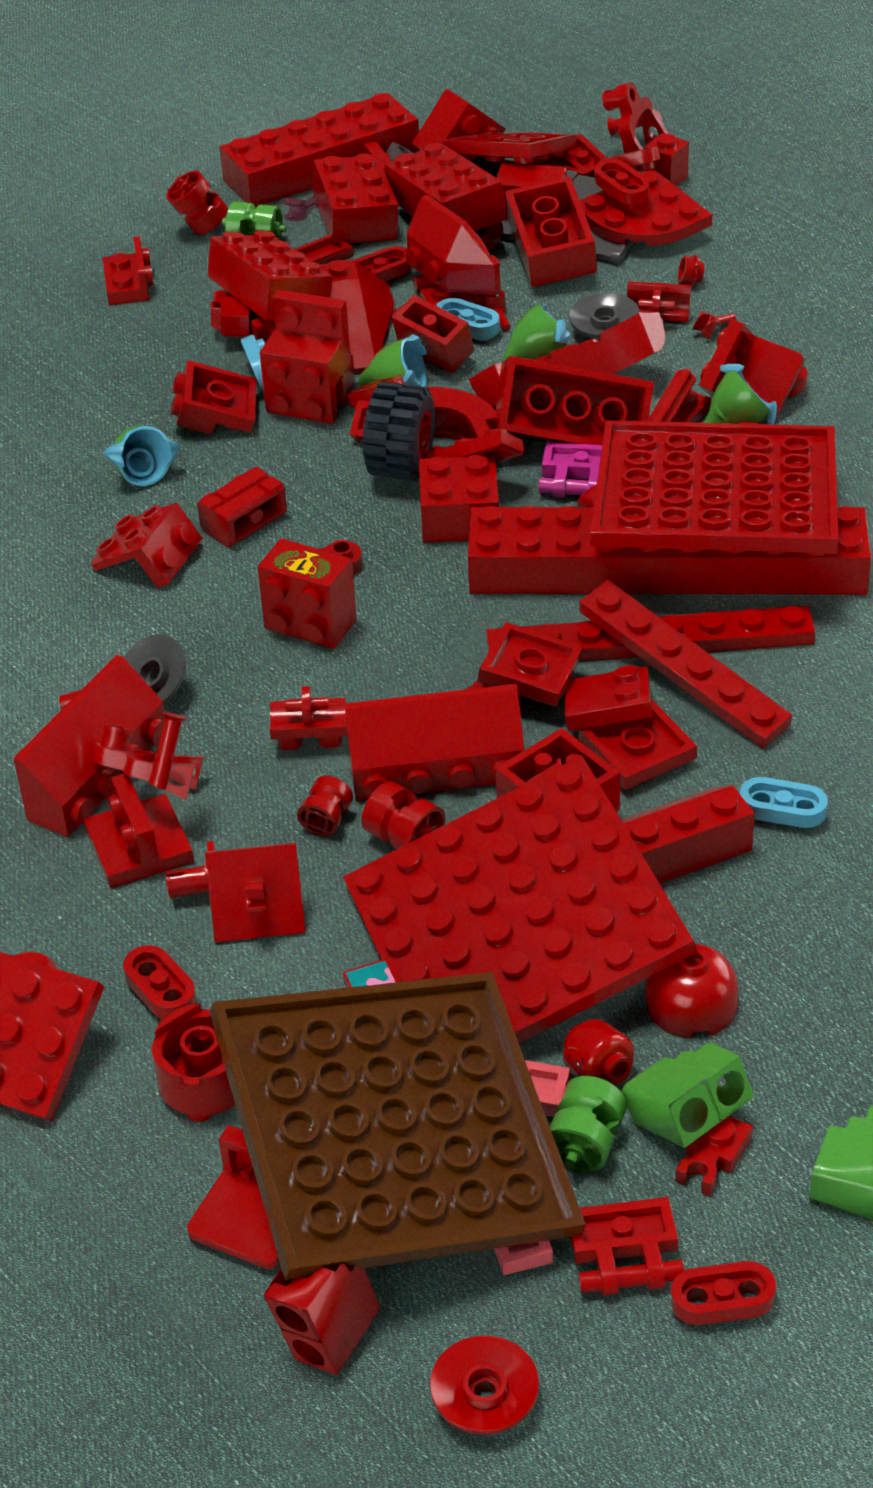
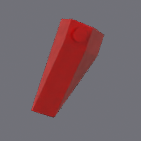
(368, 308)

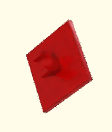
(255, 892)

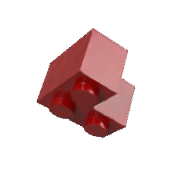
(452, 119)
(551, 753)

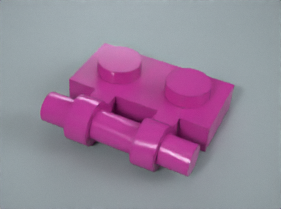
(566, 462)

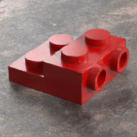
(213, 396)

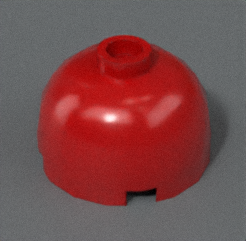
(693, 994)

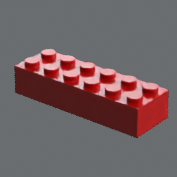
(282, 158)

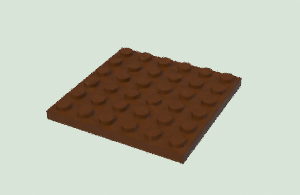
(392, 1123)

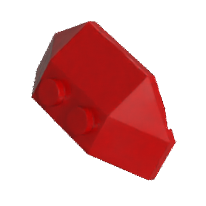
(450, 251)

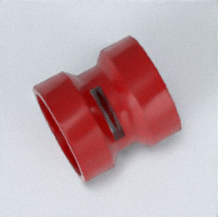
(324, 807)

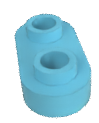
(481, 320)
(252, 351)
(785, 802)

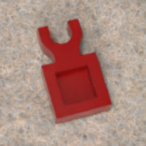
(715, 1150)

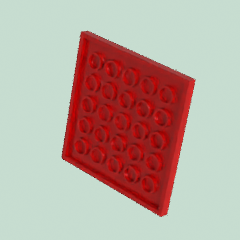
(717, 488)
(530, 890)

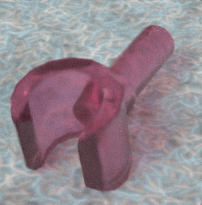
(298, 207)

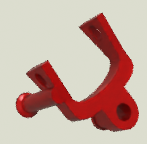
(634, 113)
(147, 765)

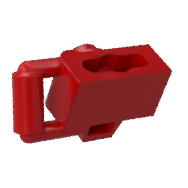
(229, 315)

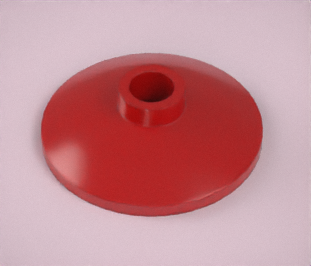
(482, 1365)

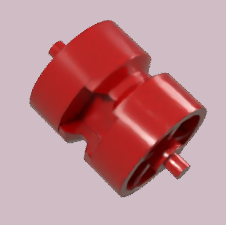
(192, 197)
(398, 816)

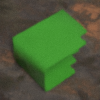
(699, 1109)
(845, 1167)

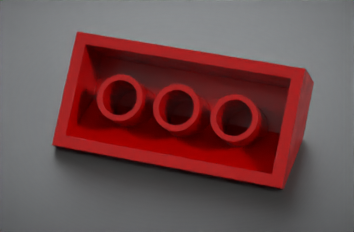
(566, 400)
(433, 739)
(57, 766)
(693, 832)

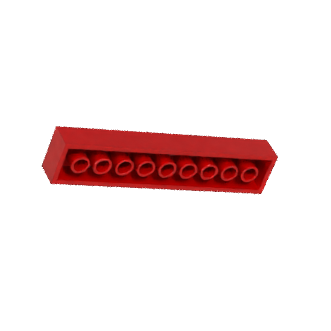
(552, 554)

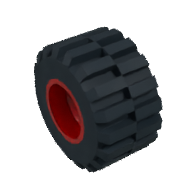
(398, 430)

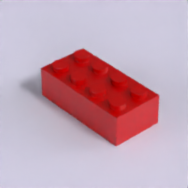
(450, 181)
(259, 266)

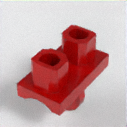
(669, 300)
(306, 719)

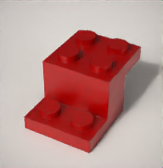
(305, 356)

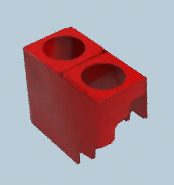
(323, 1314)

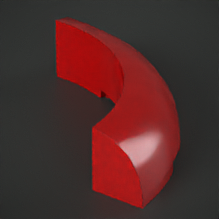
(618, 349)

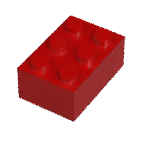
(355, 199)
(551, 231)

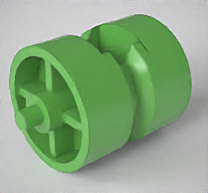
(247, 219)
(587, 1122)

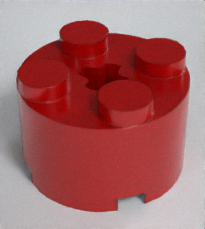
(191, 1064)

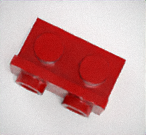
(128, 275)

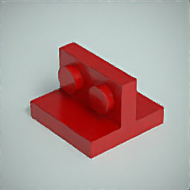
(136, 835)

